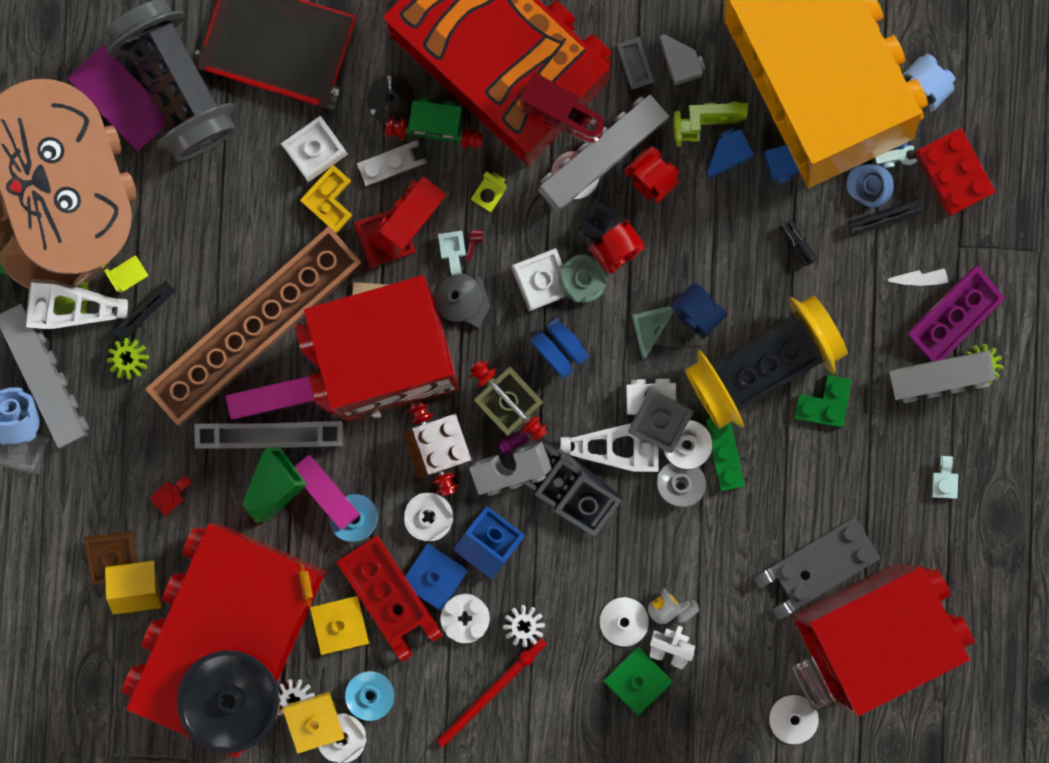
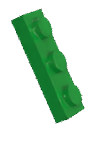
(725, 456)

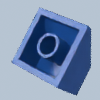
(489, 542)

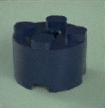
(698, 310)

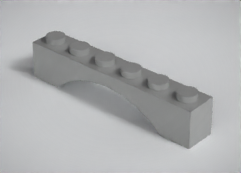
(269, 435)

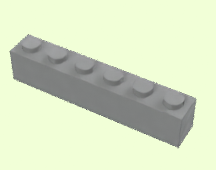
(599, 157)
(43, 378)

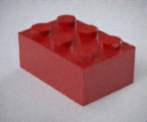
(954, 172)
(407, 217)

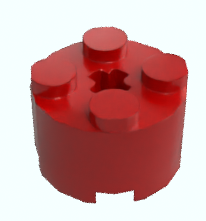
(652, 175)
(616, 246)

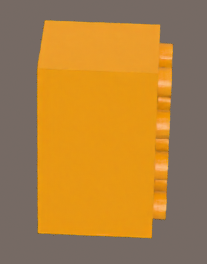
(827, 80)

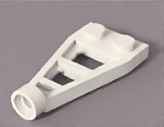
(41, 305)
(644, 454)

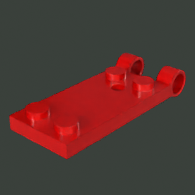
(383, 586)

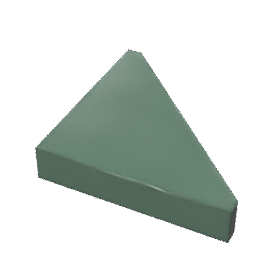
(649, 327)

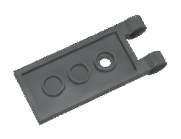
(827, 560)

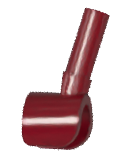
(476, 235)

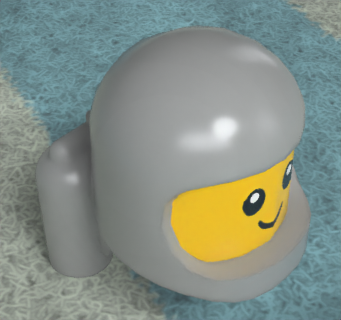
(666, 608)

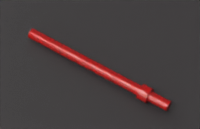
(525, 658)

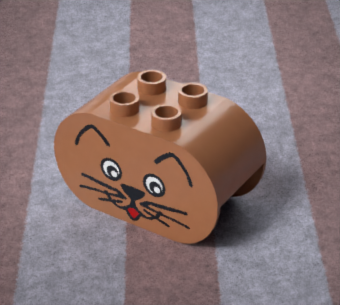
(59, 185)

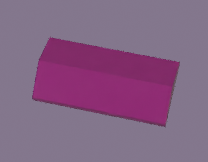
(955, 315)

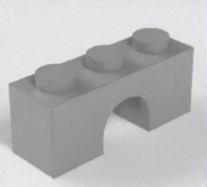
(491, 475)

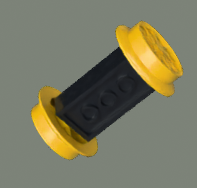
(767, 361)

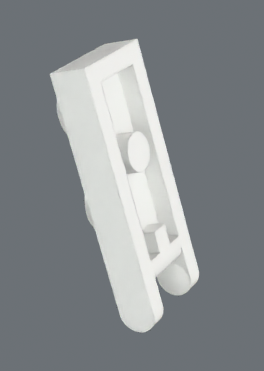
(390, 164)

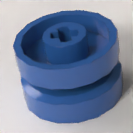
(562, 345)

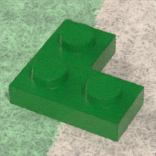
(831, 408)

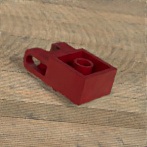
(560, 109)

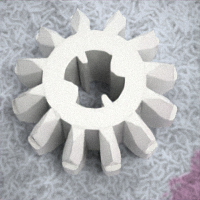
(522, 634)
(298, 692)

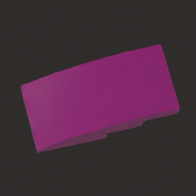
(119, 97)

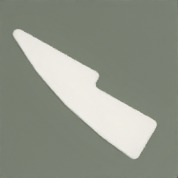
(919, 279)

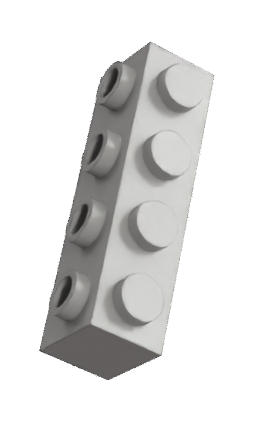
(942, 375)

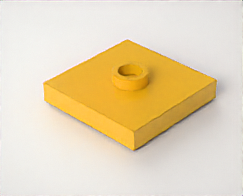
(339, 625)
(313, 722)

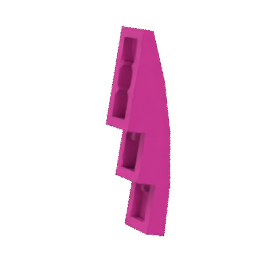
(269, 398)

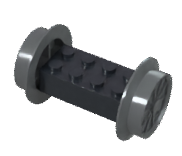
(171, 78)

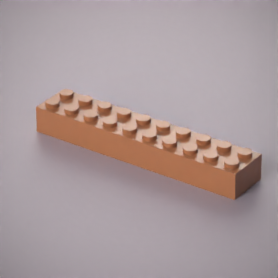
(253, 326)

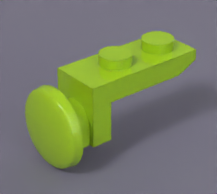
(706, 114)

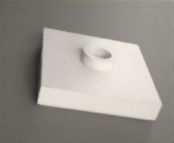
(314, 148)
(539, 279)

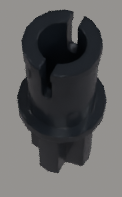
(798, 242)

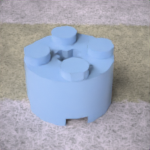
(933, 79)
(17, 416)

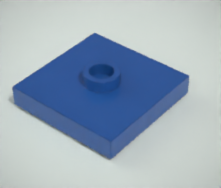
(435, 576)

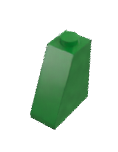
(272, 485)

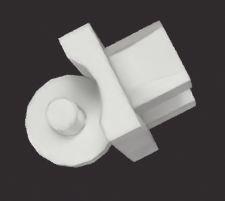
(673, 643)

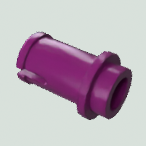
(512, 442)

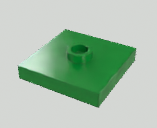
(638, 681)

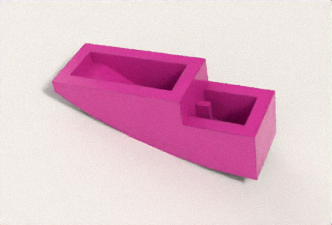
(326, 493)

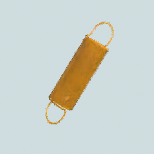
(305, 584)

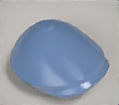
(870, 184)

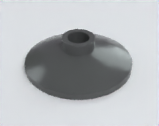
(465, 305)

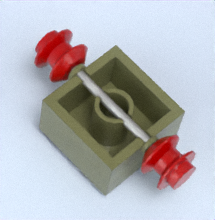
(508, 401)

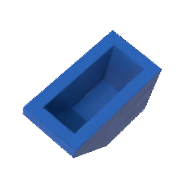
(729, 152)

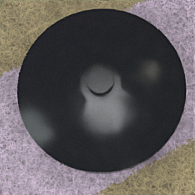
(228, 701)

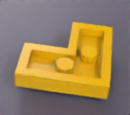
(322, 197)

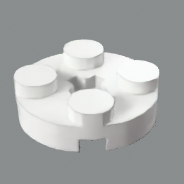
(414, 515)
(474, 608)
(356, 741)

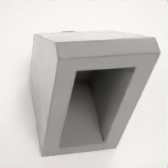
(681, 60)

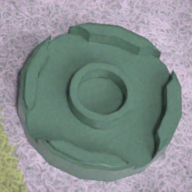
(582, 279)

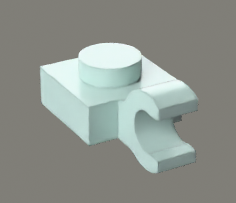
(889, 158)
(452, 248)
(945, 483)

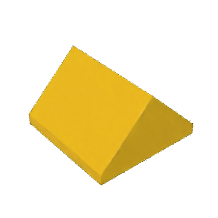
(132, 587)

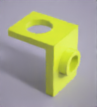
(496, 184)
(127, 274)

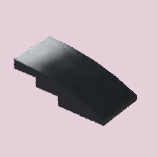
(575, 491)

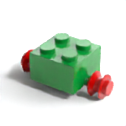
(436, 123)

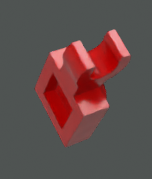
(169, 496)

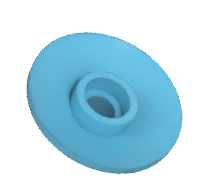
(366, 525)
(360, 705)

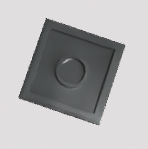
(660, 420)

